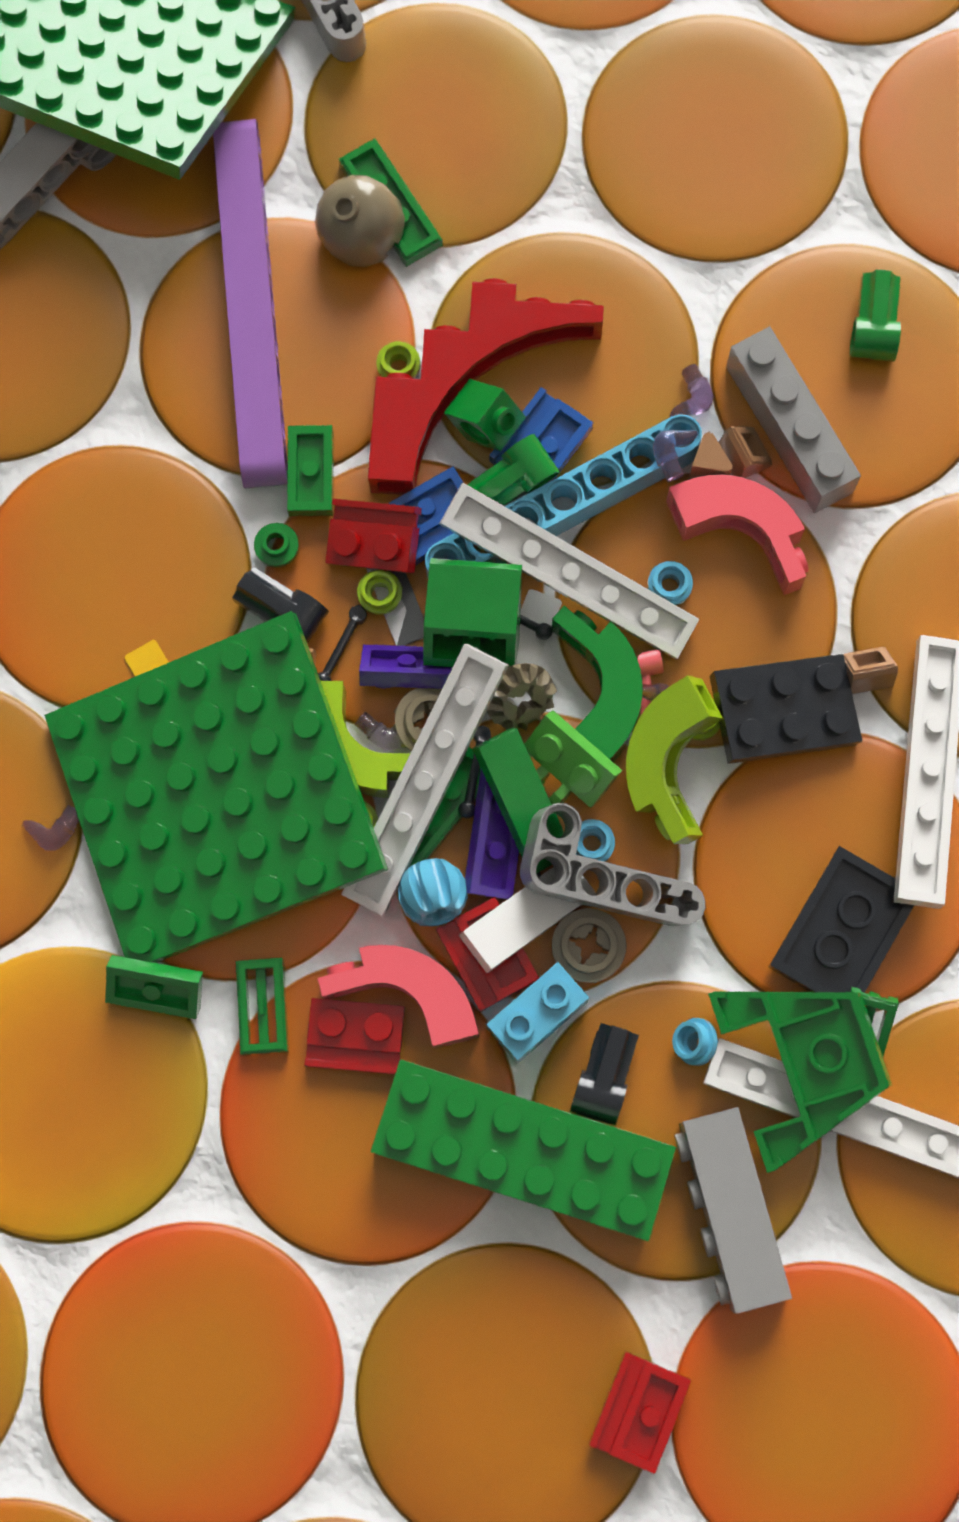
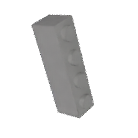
(792, 420)
(734, 1211)

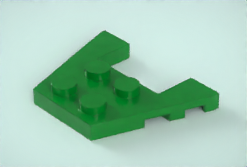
(826, 1056)

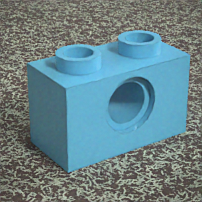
(537, 1012)

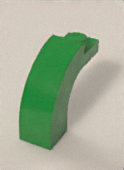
(619, 675)

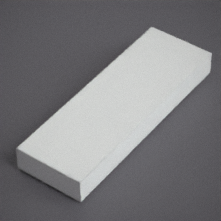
(516, 923)

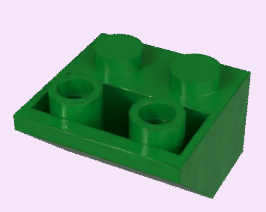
(473, 607)

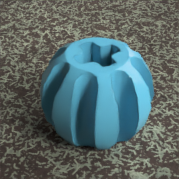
(432, 892)

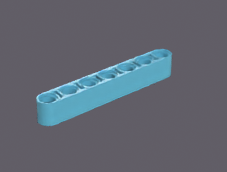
(578, 487)

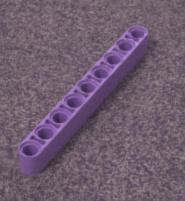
(250, 305)

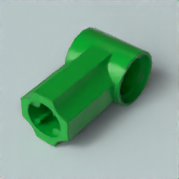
(876, 327)
(520, 471)

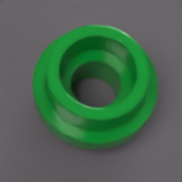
(279, 557)

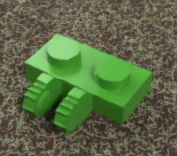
(571, 760)

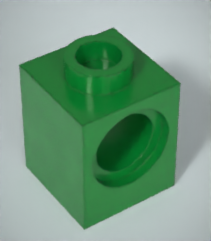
(485, 414)

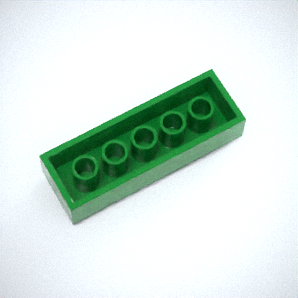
(524, 1150)

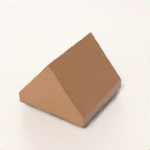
(745, 451)
(710, 459)
(870, 669)

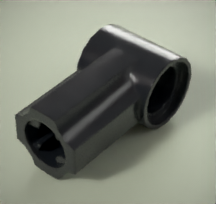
(271, 599)
(603, 1083)

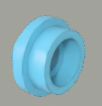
(674, 571)
(604, 833)
(686, 1038)

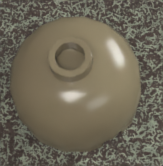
(359, 220)

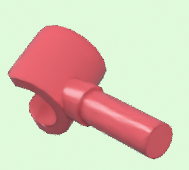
(650, 664)

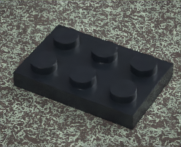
(785, 708)
(842, 928)

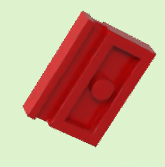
(373, 535)
(498, 984)
(354, 1036)
(639, 1412)

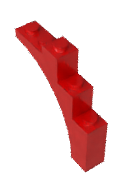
(499, 329)

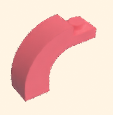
(747, 507)
(415, 974)

